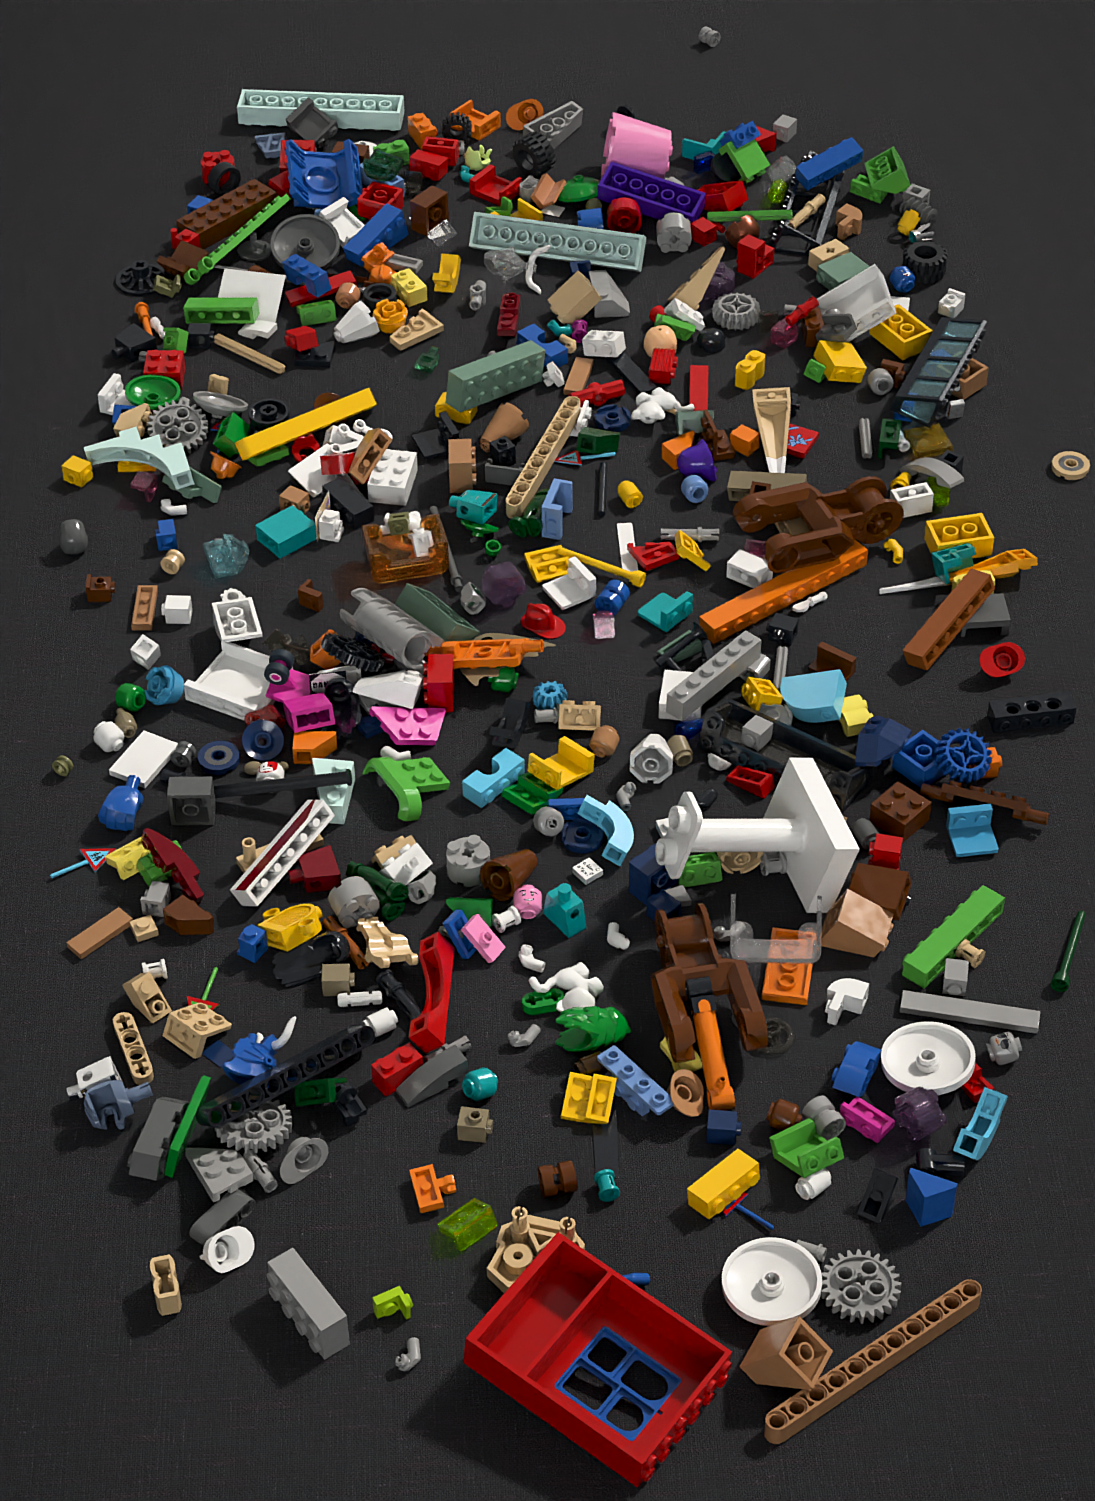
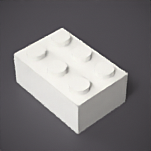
(393, 478)

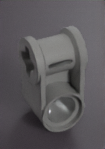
(527, 187)
(773, 862)

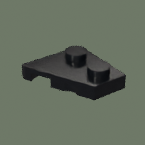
(316, 357)

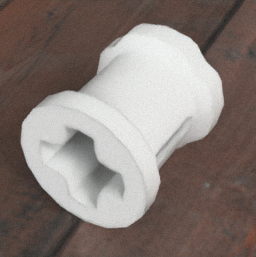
(506, 919)
(156, 969)

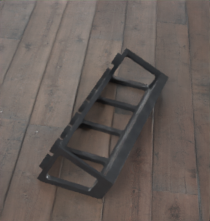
(822, 217)

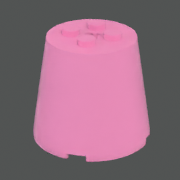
(637, 145)

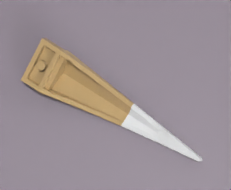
(772, 416)

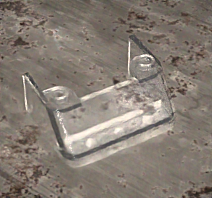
(801, 951)

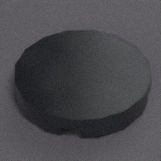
(724, 168)

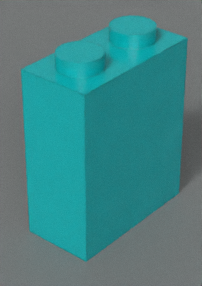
(286, 531)

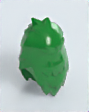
(591, 1028)

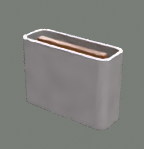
(955, 409)

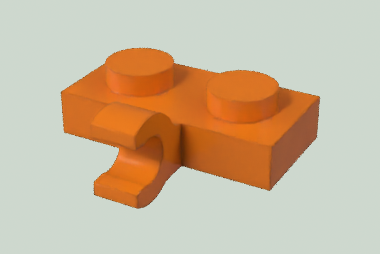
(429, 1188)

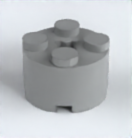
(673, 233)
(465, 860)
(353, 901)

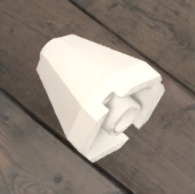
(356, 324)
(651, 759)

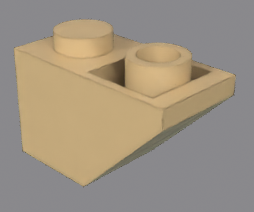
(134, 417)
(147, 996)

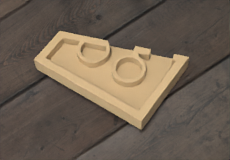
(416, 330)

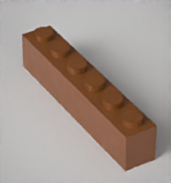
(948, 619)

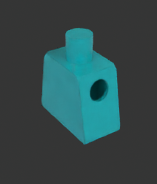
(565, 910)

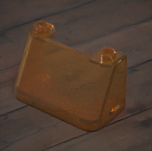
(394, 557)

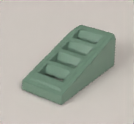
(690, 650)

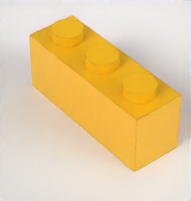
(723, 1184)

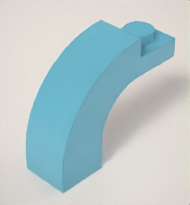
(613, 823)
(979, 1133)

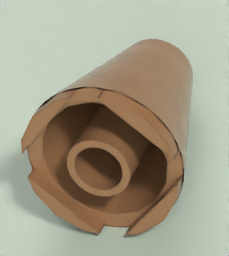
(505, 422)

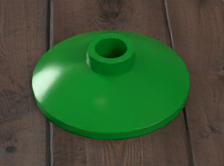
(479, 529)

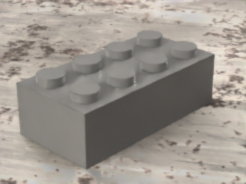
(308, 1304)

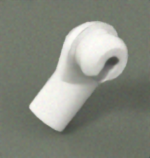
(388, 751)

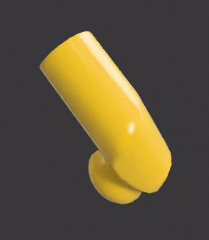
(897, 550)

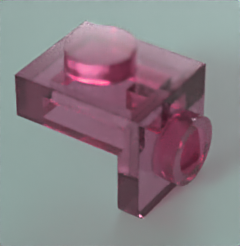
(604, 625)

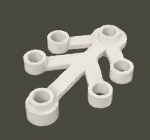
(352, 435)

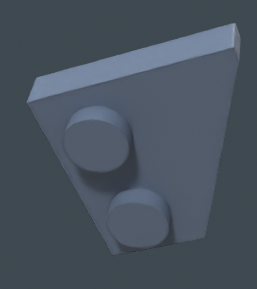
(270, 144)

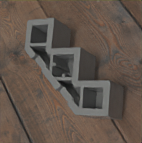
(156, 1137)

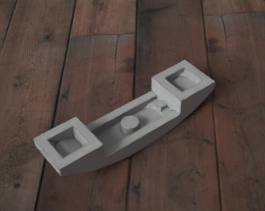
(944, 473)

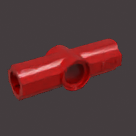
(599, 394)

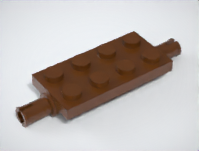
(1021, 809)

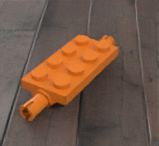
(488, 652)

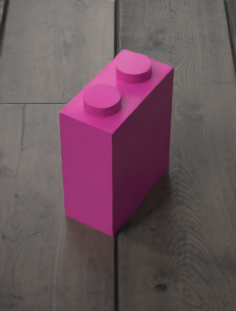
(309, 712)

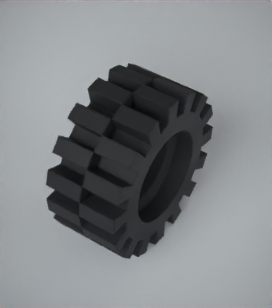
(459, 120)

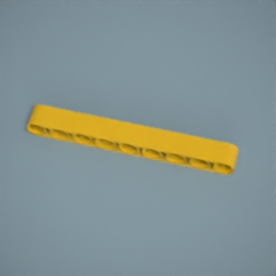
(305, 424)

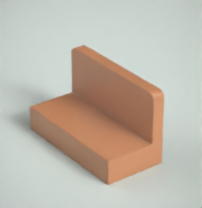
(547, 191)

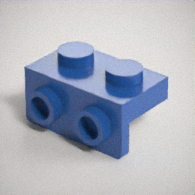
(742, 135)

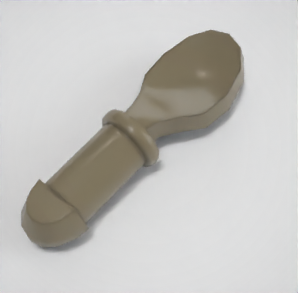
(252, 767)

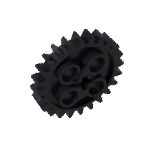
(353, 652)

